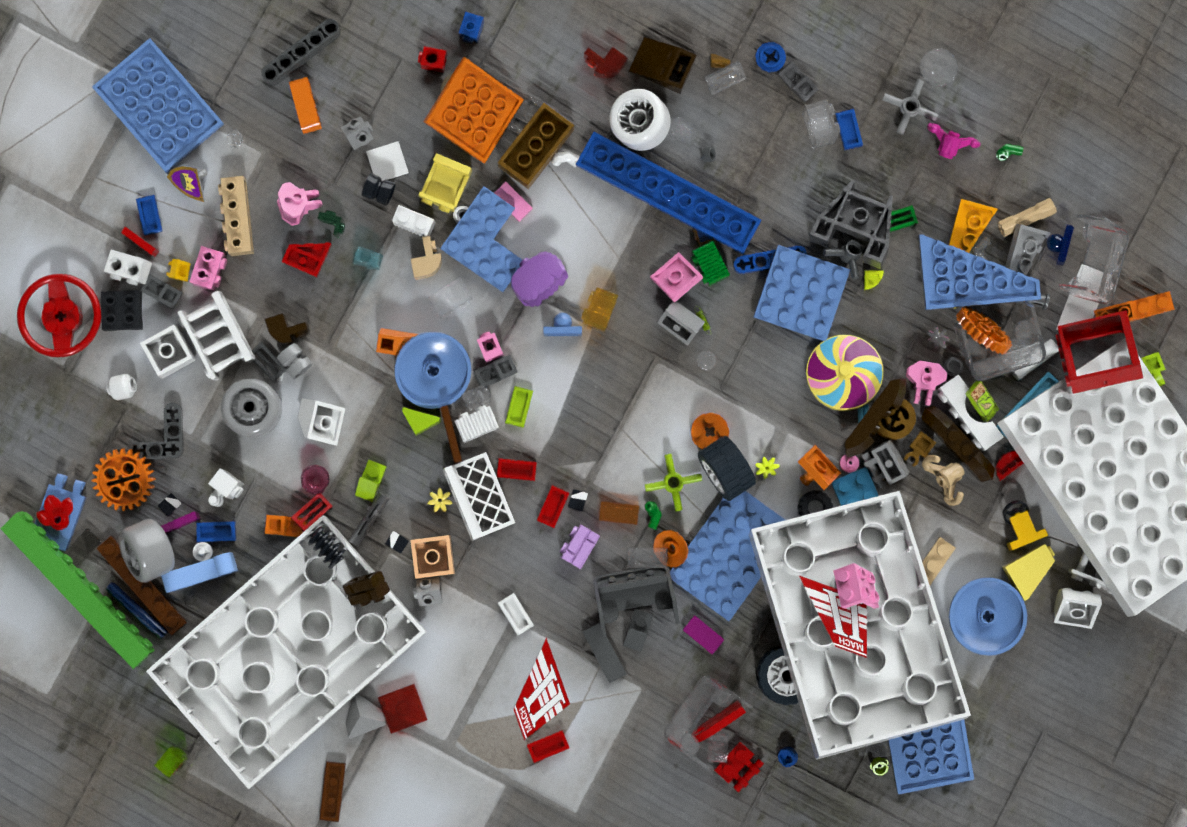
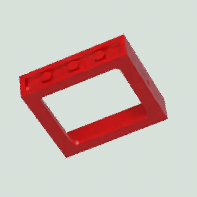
(1083, 331)

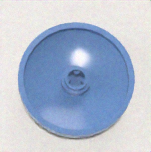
(432, 370)
(987, 616)

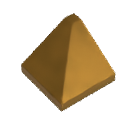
(718, 61)

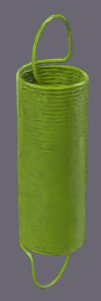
(706, 326)

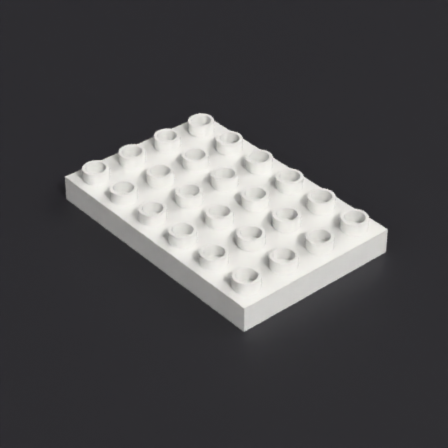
(1113, 475)
(283, 656)
(908, 669)

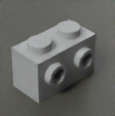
(681, 322)

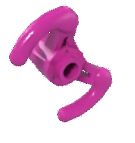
(950, 141)

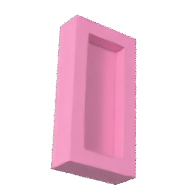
(508, 194)

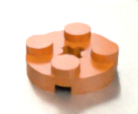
(708, 420)

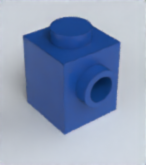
(471, 27)

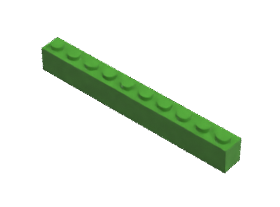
(77, 589)

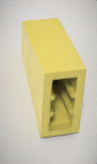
(1029, 569)

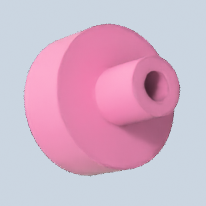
(846, 467)

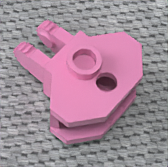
(294, 203)
(925, 381)

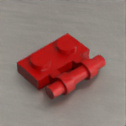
(736, 760)

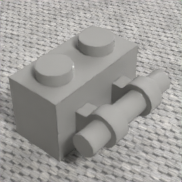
(889, 461)

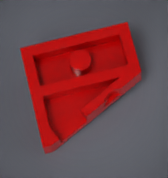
(307, 257)

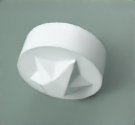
(202, 551)

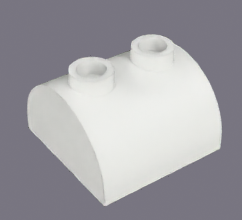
(1076, 608)

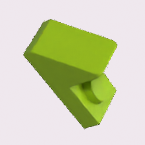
(370, 480)

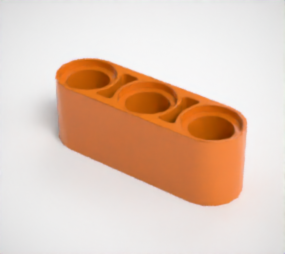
(305, 105)

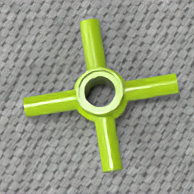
(675, 491)

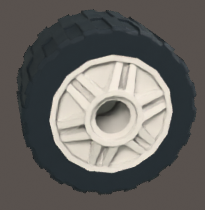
(770, 678)

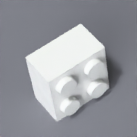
(168, 351)

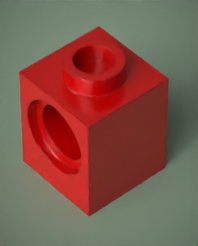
(439, 65)

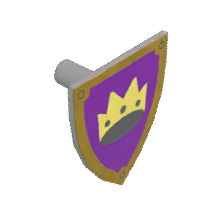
(188, 181)

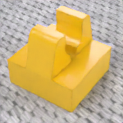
(179, 270)

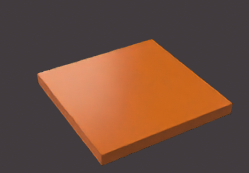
(473, 110)

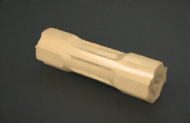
(1039, 211)

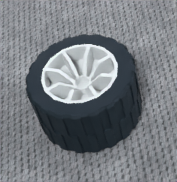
(726, 468)

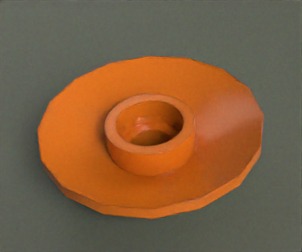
(675, 556)

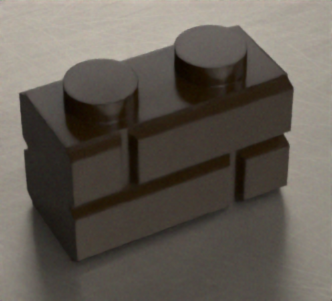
(366, 588)

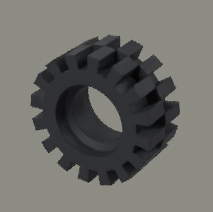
(810, 496)

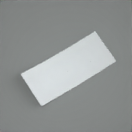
(1077, 309)

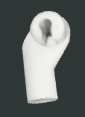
(565, 156)

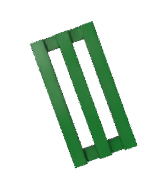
(905, 225)

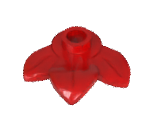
(53, 510)

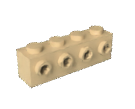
(237, 216)

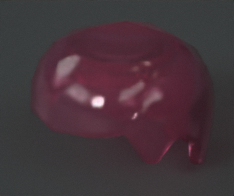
(314, 479)

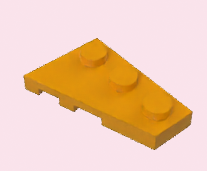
(969, 224)

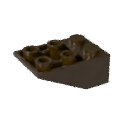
(663, 64)

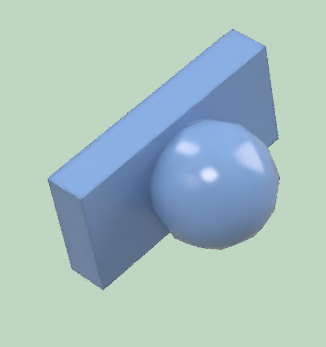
(562, 327)

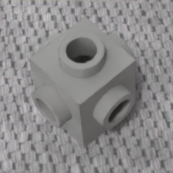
(358, 132)
(428, 591)

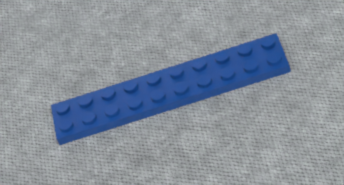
(668, 192)

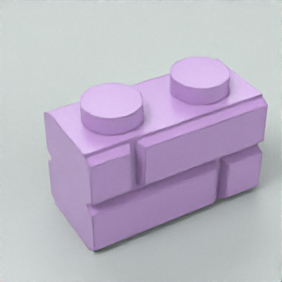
(580, 546)

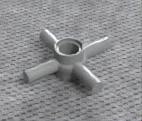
(913, 99)

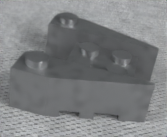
(857, 217)

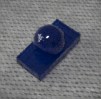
(1060, 244)

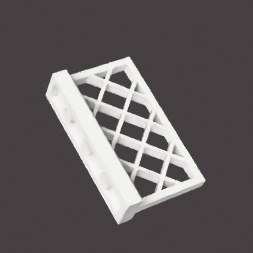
(462, 500)

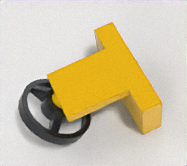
(1022, 525)

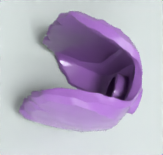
(538, 278)

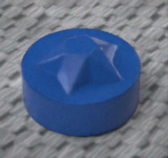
(787, 756)

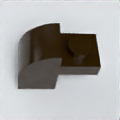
(281, 332)

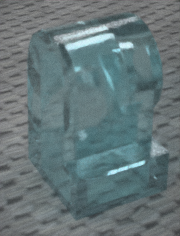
(367, 258)

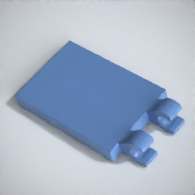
(64, 536)

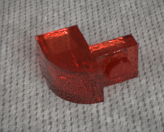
(607, 67)

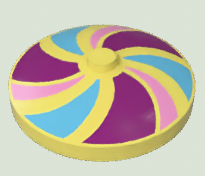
(844, 372)

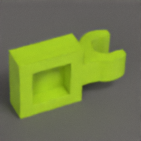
(1155, 366)

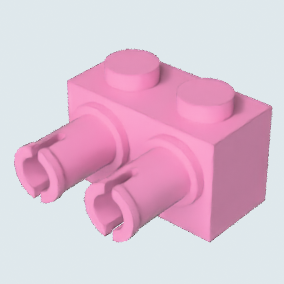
(208, 268)

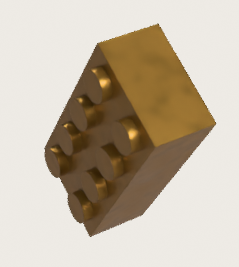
(536, 145)

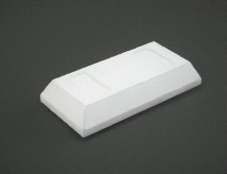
(515, 614)

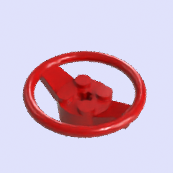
(60, 303)

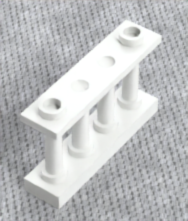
(227, 319)

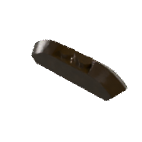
(891, 396)
(958, 443)

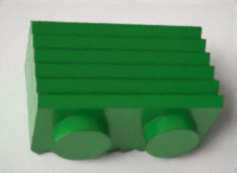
(710, 264)

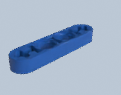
(768, 255)

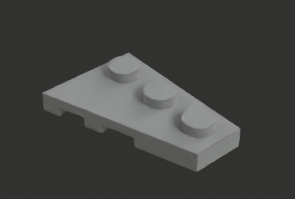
(1024, 247)

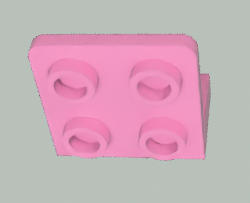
(856, 586)

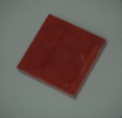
(402, 708)

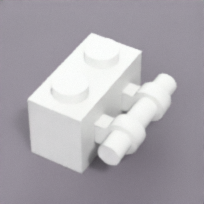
(224, 485)

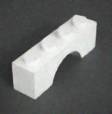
(983, 434)

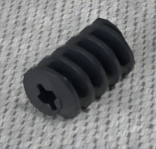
(326, 546)

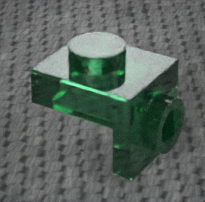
(330, 218)

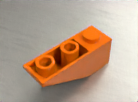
(392, 340)

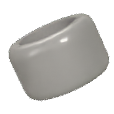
(263, 417)
(146, 550)

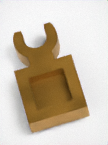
(921, 447)

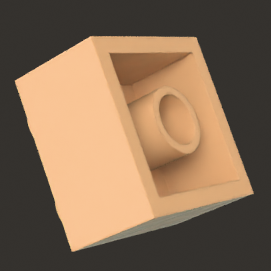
(432, 556)

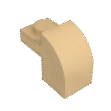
(427, 265)

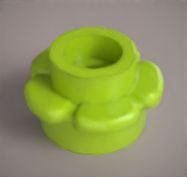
(879, 770)

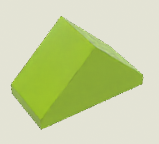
(420, 421)

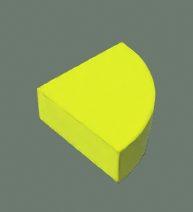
(872, 278)

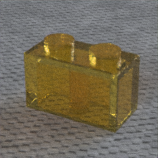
(600, 309)

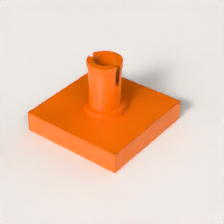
(818, 468)

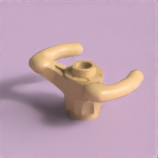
(945, 477)

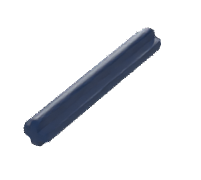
(136, 610)

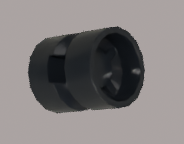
(378, 189)

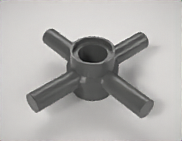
(847, 257)

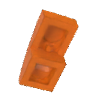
(282, 526)

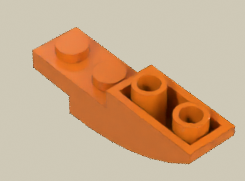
(1142, 307)

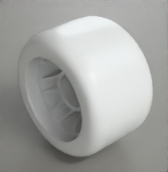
(630, 110)

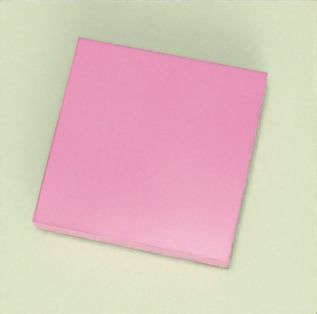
(676, 277)

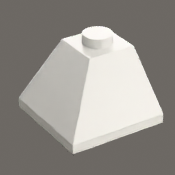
(320, 421)

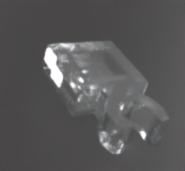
(878, 750)

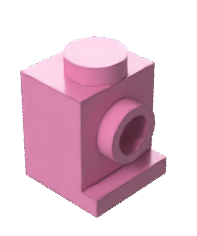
(493, 354)

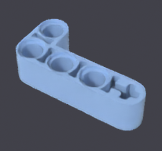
(200, 572)

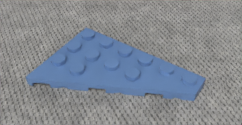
(962, 279)

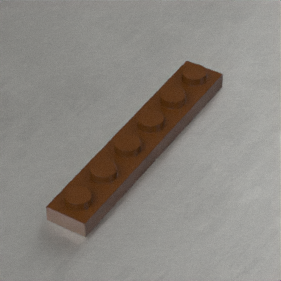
(146, 591)

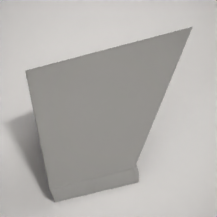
(363, 717)

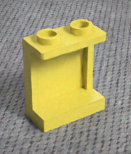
(445, 183)

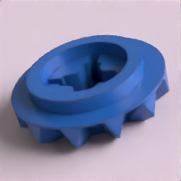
(769, 48)

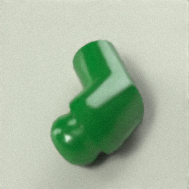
(1008, 149)
(655, 514)

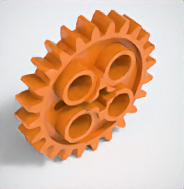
(984, 330)
(118, 464)

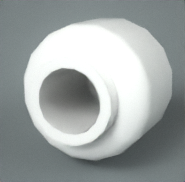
(121, 387)

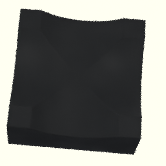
(121, 310)

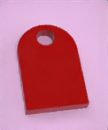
(719, 721)

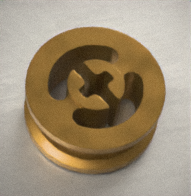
(907, 424)

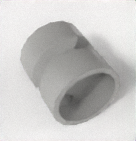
(294, 360)

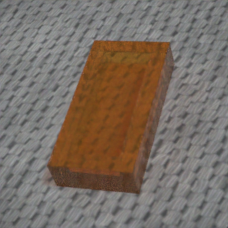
(619, 513)

